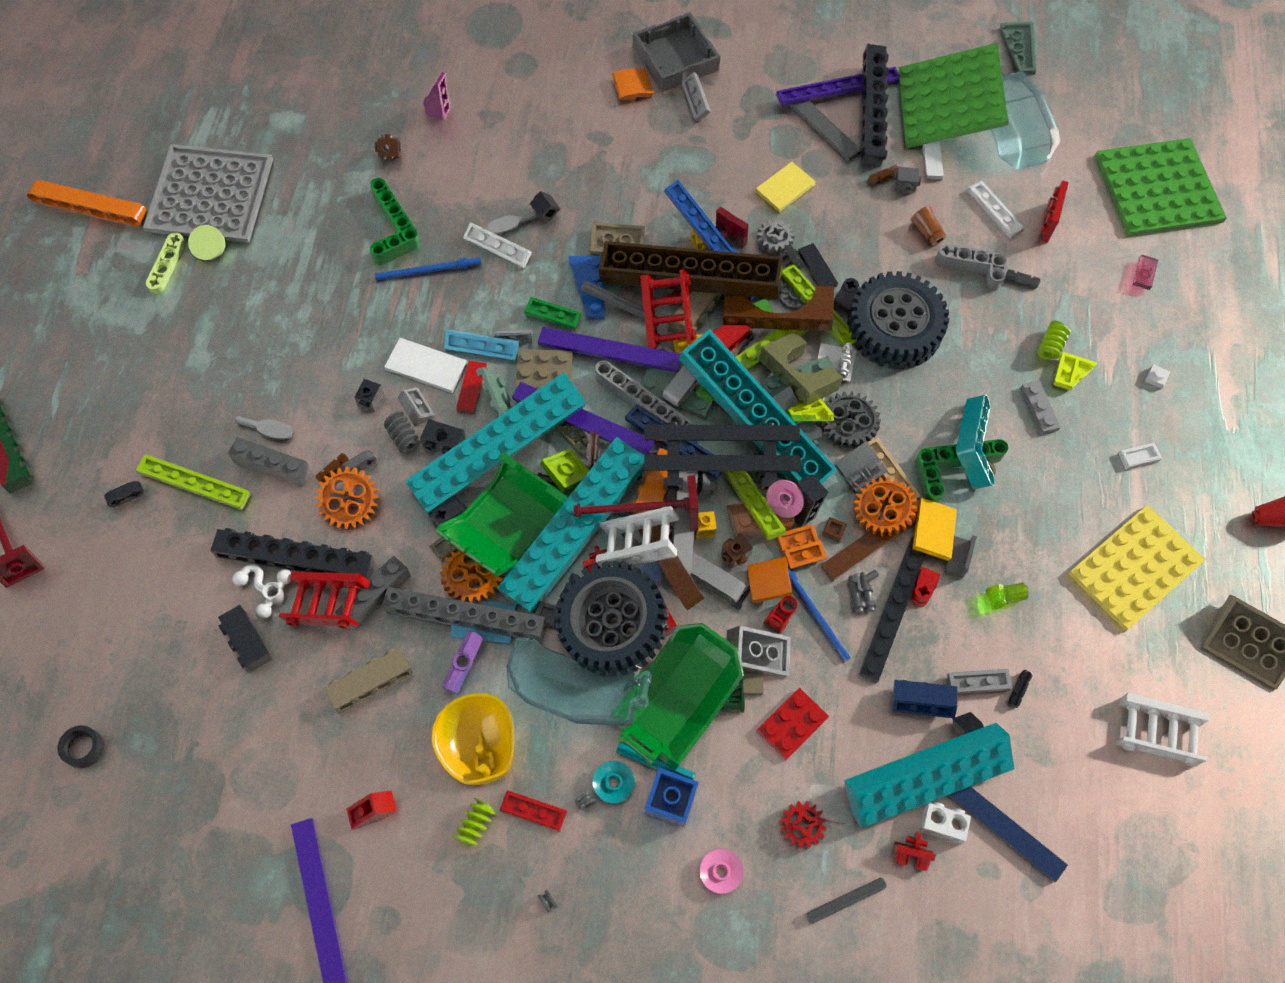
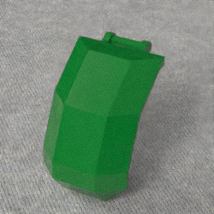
(686, 692)

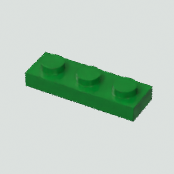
(552, 313)

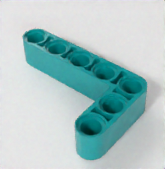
(971, 442)

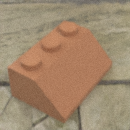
(744, 524)

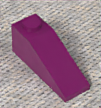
(438, 102)

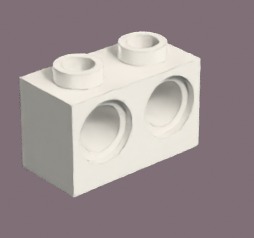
(945, 829)

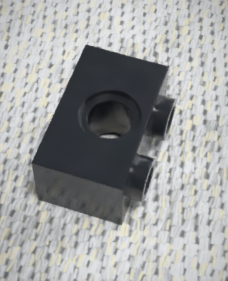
(435, 431)

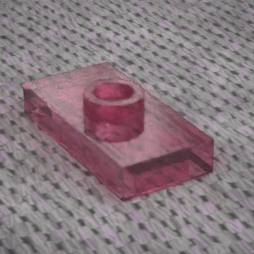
(1145, 272)

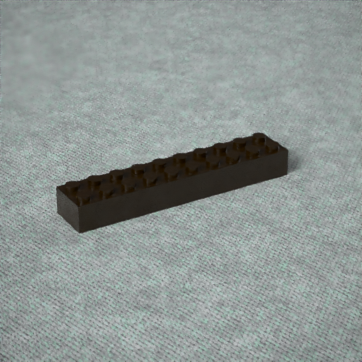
(708, 269)

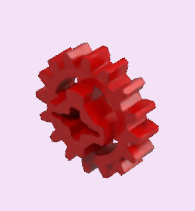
(805, 833)

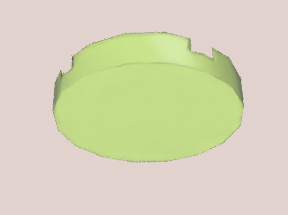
(206, 242)

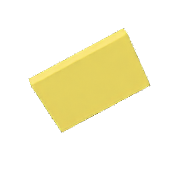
(785, 187)

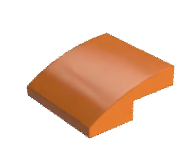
(632, 83)
(801, 546)
(769, 580)

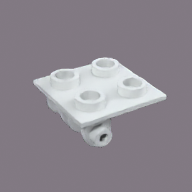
(841, 358)

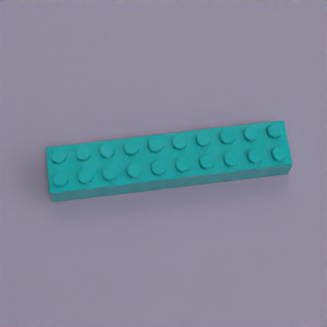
(749, 402)
(507, 433)
(568, 535)

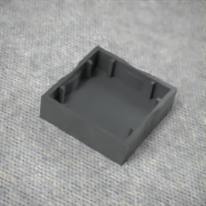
(675, 51)

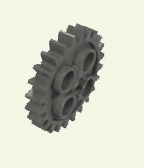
(851, 419)

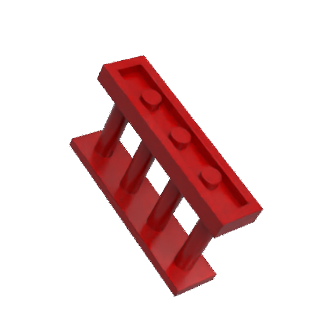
(650, 303)
(320, 581)

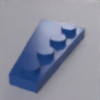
(587, 269)

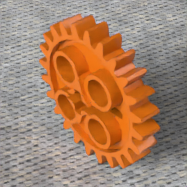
(902, 511)
(342, 514)
(462, 587)

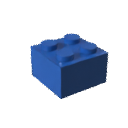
(671, 797)

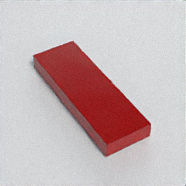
(470, 388)
(533, 811)

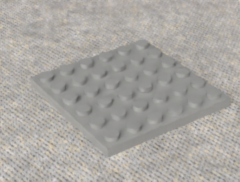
(209, 189)

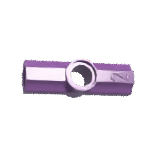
(456, 674)

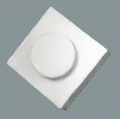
(1157, 376)

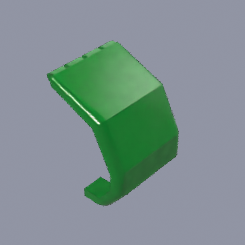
(504, 517)

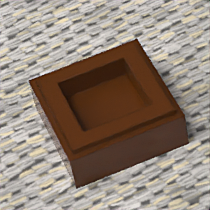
(834, 529)

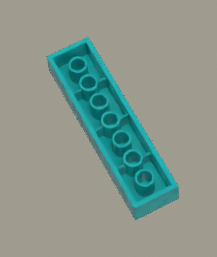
(929, 774)

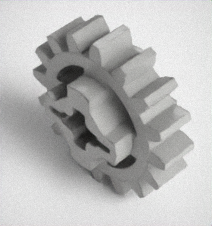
(775, 236)

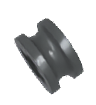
(585, 800)
(547, 901)

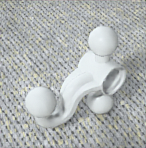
(263, 610)

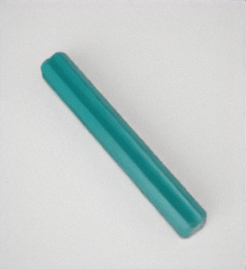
(626, 751)

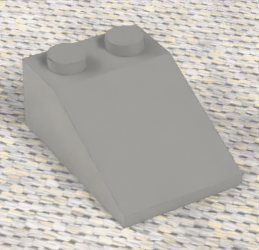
(761, 650)

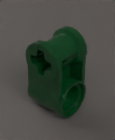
(736, 700)

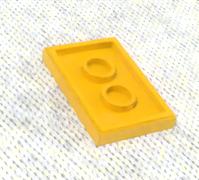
(934, 529)

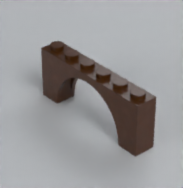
(814, 316)

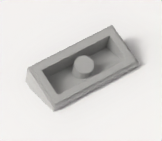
(517, 335)
(415, 405)

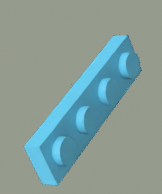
(481, 344)

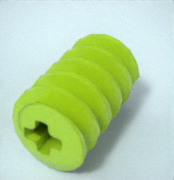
(1053, 341)
(474, 823)

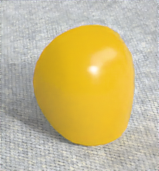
(475, 738)

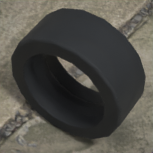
(67, 738)

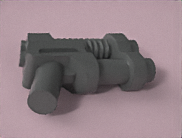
(860, 585)

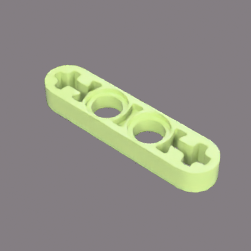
(161, 261)

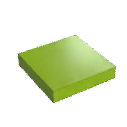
(565, 469)

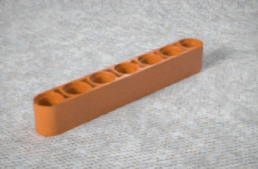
(87, 203)

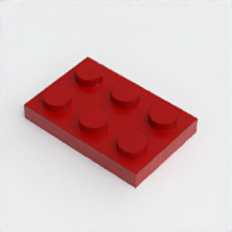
(1053, 215)
(792, 723)

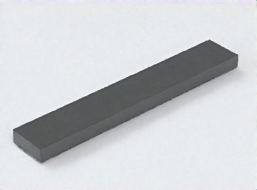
(827, 129)

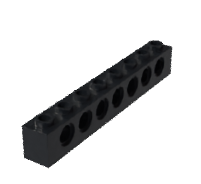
(874, 105)
(225, 539)

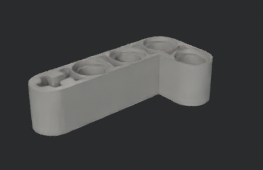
(975, 261)
(680, 387)

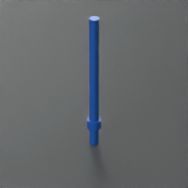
(463, 263)
(818, 617)

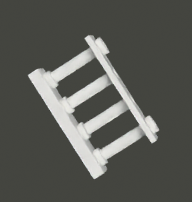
(646, 552)
(1174, 714)

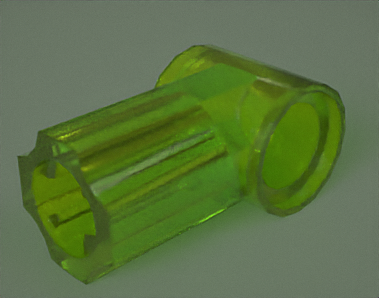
(1003, 595)

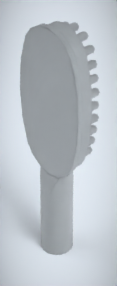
(509, 223)
(268, 427)

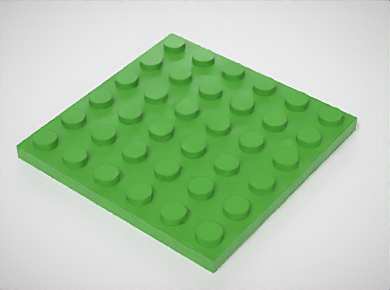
(953, 96)
(1160, 186)

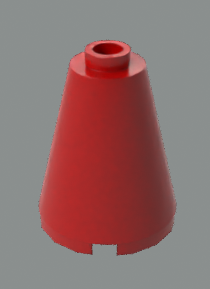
(1270, 513)

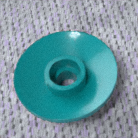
(613, 771)

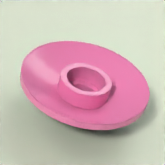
(780, 503)
(729, 863)

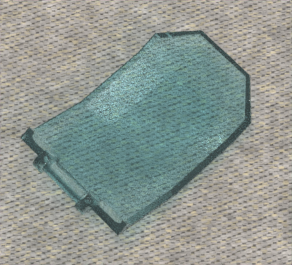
(1031, 127)
(570, 691)

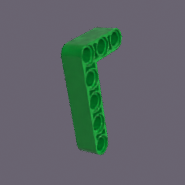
(406, 235)
(935, 463)

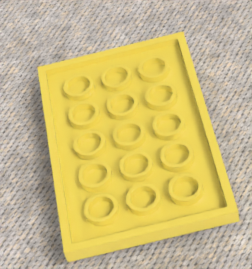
(1136, 567)

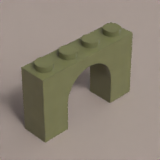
(804, 386)

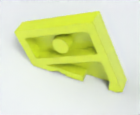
(1071, 370)
(813, 412)

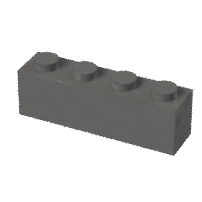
(269, 461)
(368, 600)

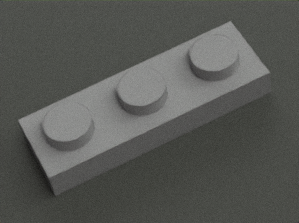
(696, 97)
(1040, 407)
(980, 681)

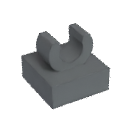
(793, 255)
(705, 487)

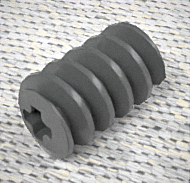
(401, 432)

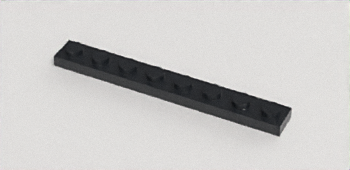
(892, 613)

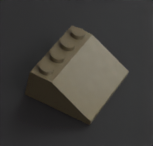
(1249, 641)

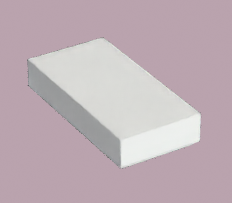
(1140, 456)

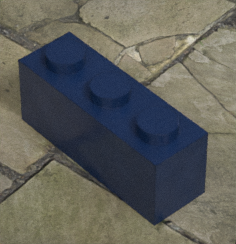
(924, 699)

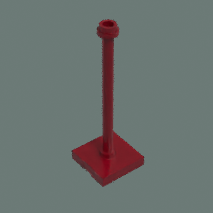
(730, 227)
(689, 503)
(16, 563)

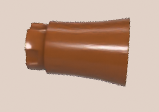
(929, 225)

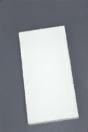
(426, 365)

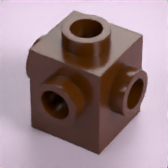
(394, 146)
(736, 551)

